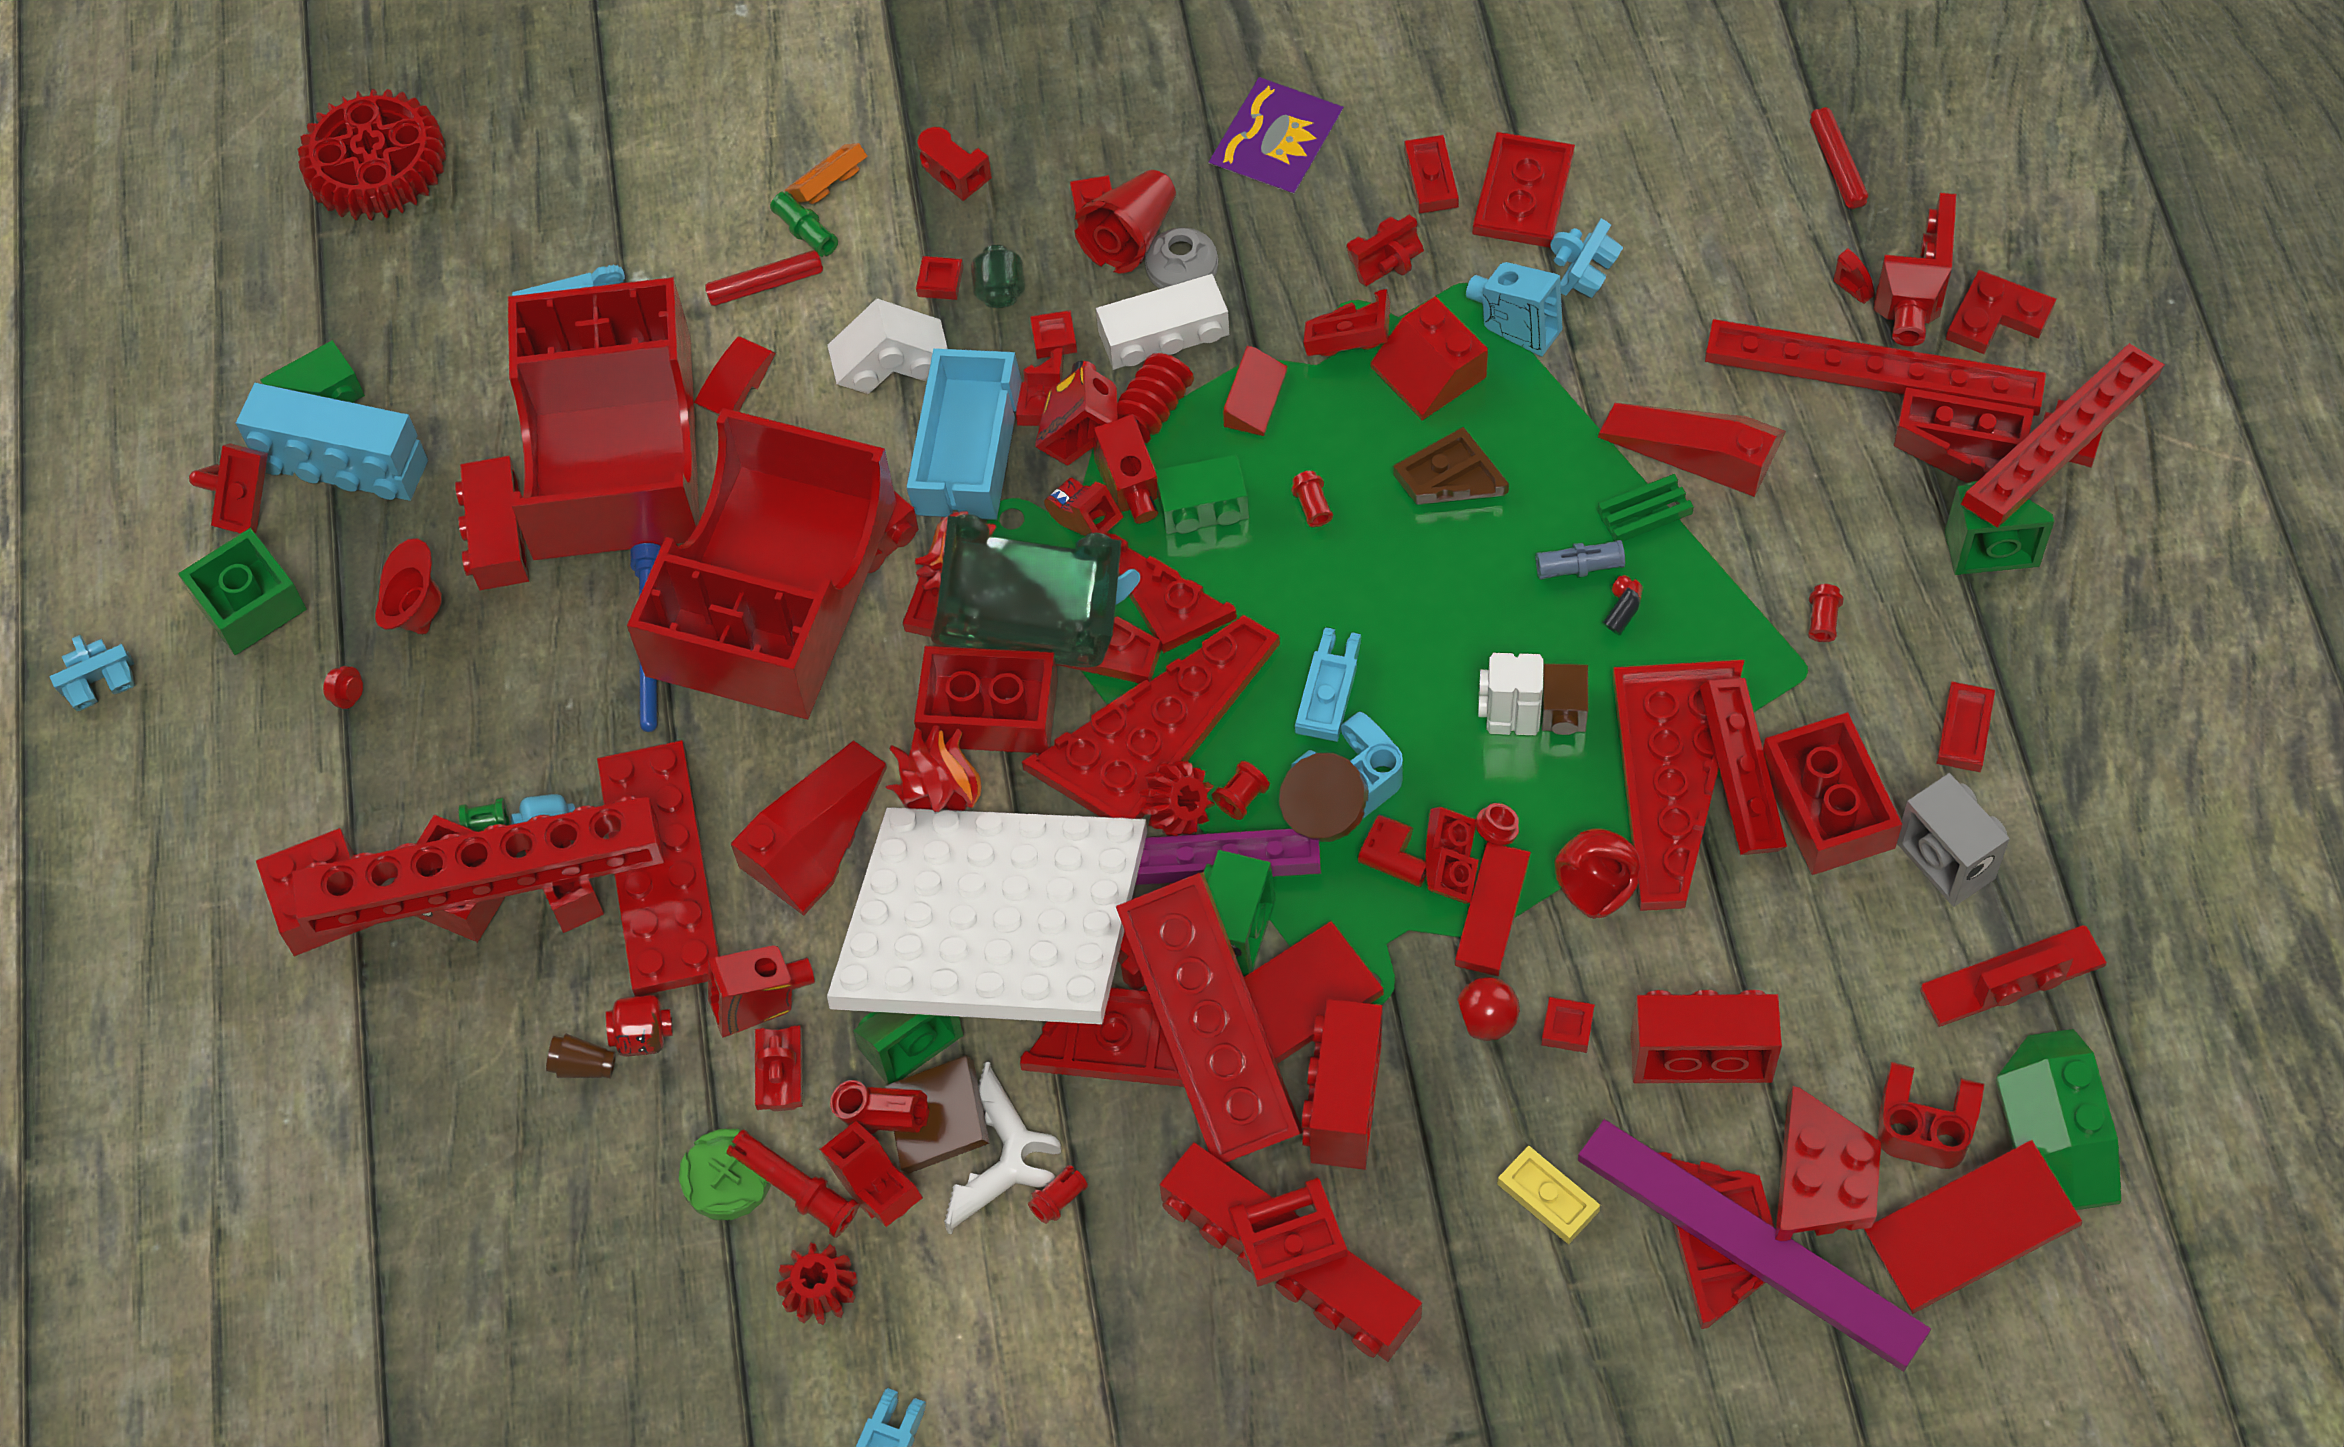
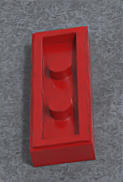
(1492, 909)

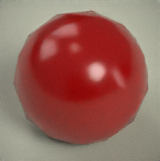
(1489, 1008)

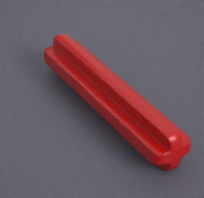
(1839, 158)
(763, 278)

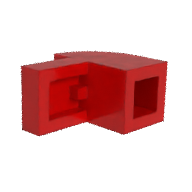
(869, 1174)

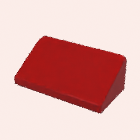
(1254, 392)

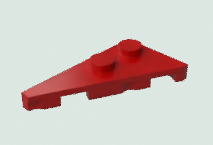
(1169, 604)

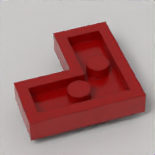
(1998, 302)

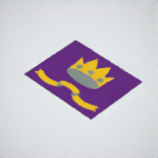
(1276, 135)

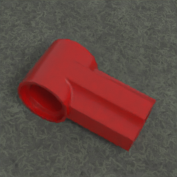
(881, 1107)

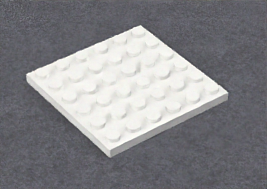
(990, 916)

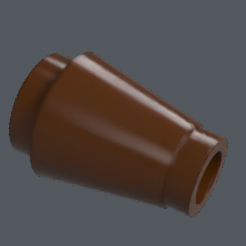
(579, 1059)

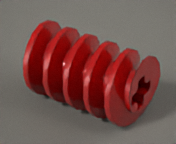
(1155, 392)

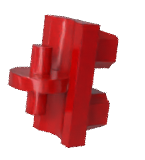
(1386, 251)
(778, 1069)

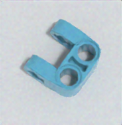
(1373, 750)

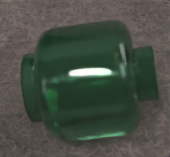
(998, 276)

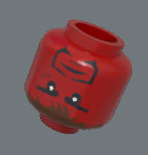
(638, 1025)

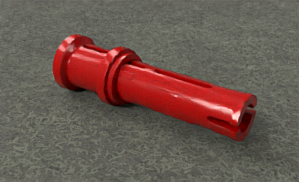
(810, 1193)

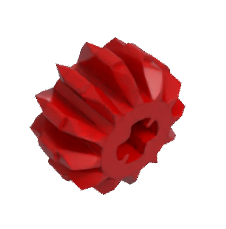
(1176, 798)
(824, 1296)

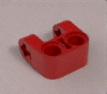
(1926, 1121)

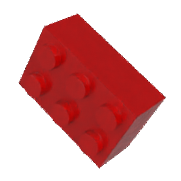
(989, 694)
(1831, 793)
(1705, 1037)
(1343, 1083)

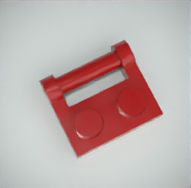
(1293, 1244)

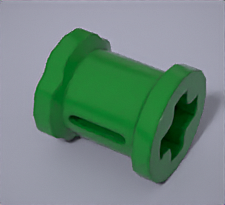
(484, 816)

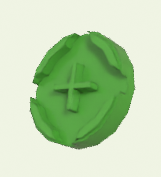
(719, 1183)

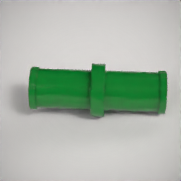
(804, 224)

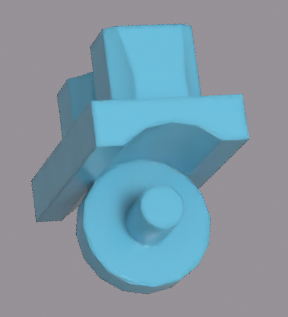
(1596, 246)
(76, 680)

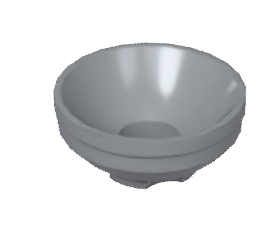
(1171, 269)

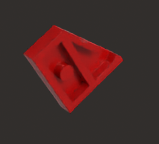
(1349, 327)

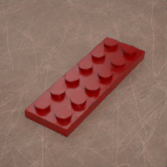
(665, 904)
(1209, 1019)

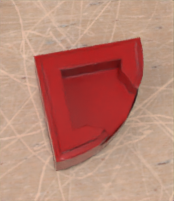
(1853, 276)

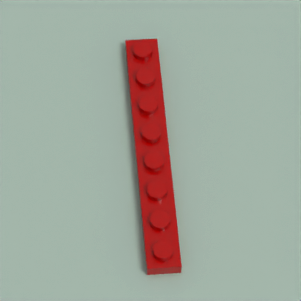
(1870, 365)
(2062, 435)

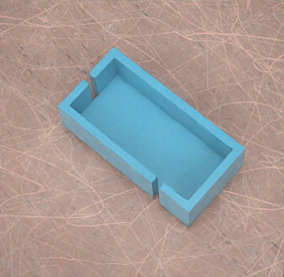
(964, 433)
(333, 441)

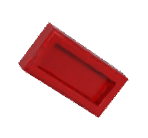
(1965, 726)

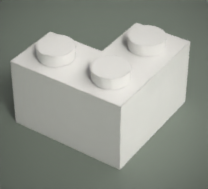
(882, 342)

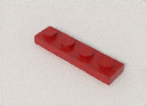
(1743, 766)

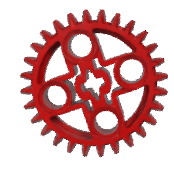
(385, 160)

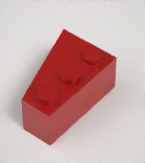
(1959, 432)

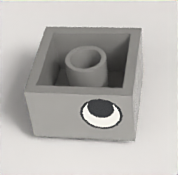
(1952, 839)

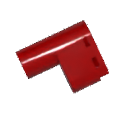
(1386, 849)

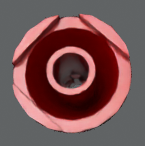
(1125, 221)

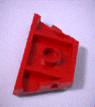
(1122, 1048)
(1825, 1171)
(1714, 1279)

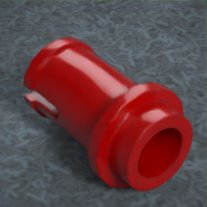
(1308, 489)
(1825, 605)
(1057, 1194)

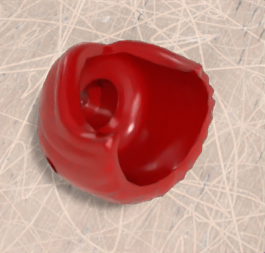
(1598, 871)

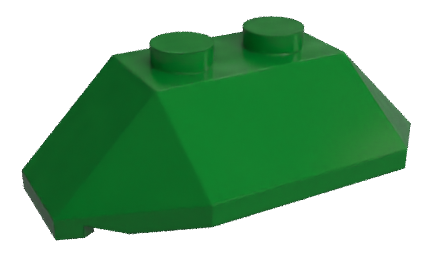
(2059, 1102)

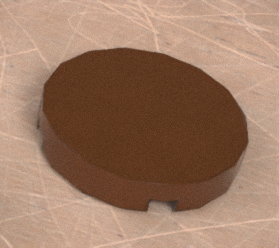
(1323, 797)

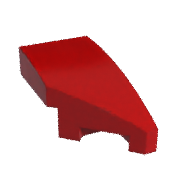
(1036, 386)

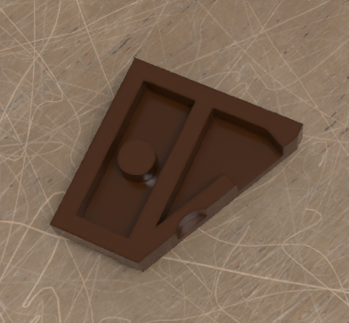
(1450, 472)

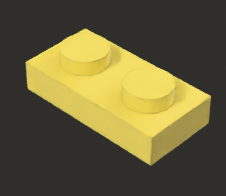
(1548, 1194)

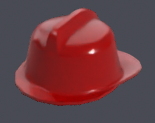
(406, 589)

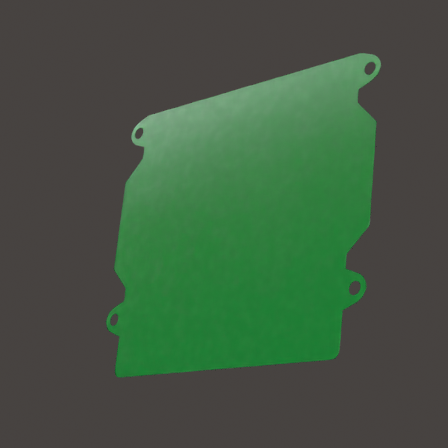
(1432, 604)

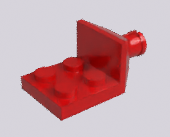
(1913, 287)

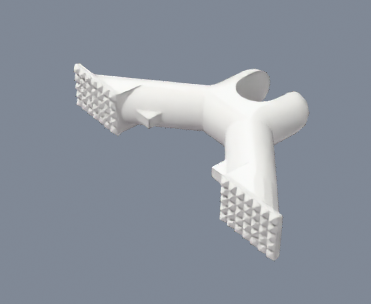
(1010, 1169)

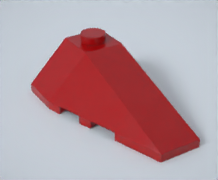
(1708, 444)
(805, 832)

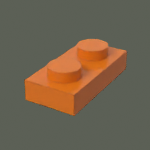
(839, 165)

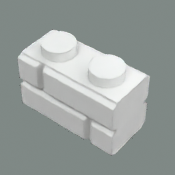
(1512, 693)

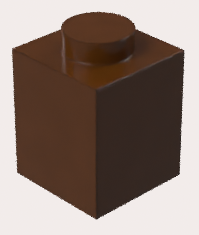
(1565, 698)

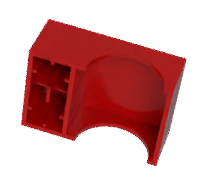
(603, 418)
(769, 569)

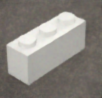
(1163, 321)

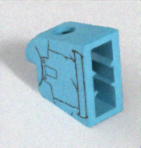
(1520, 305)

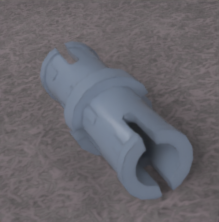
(1580, 559)

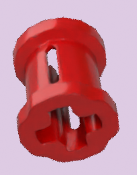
(1240, 790)

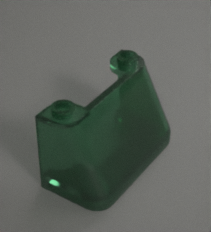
(1026, 594)

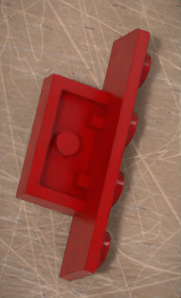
(2012, 975)

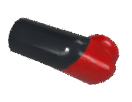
(1627, 605)

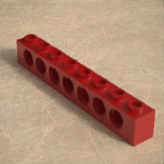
(500, 875)

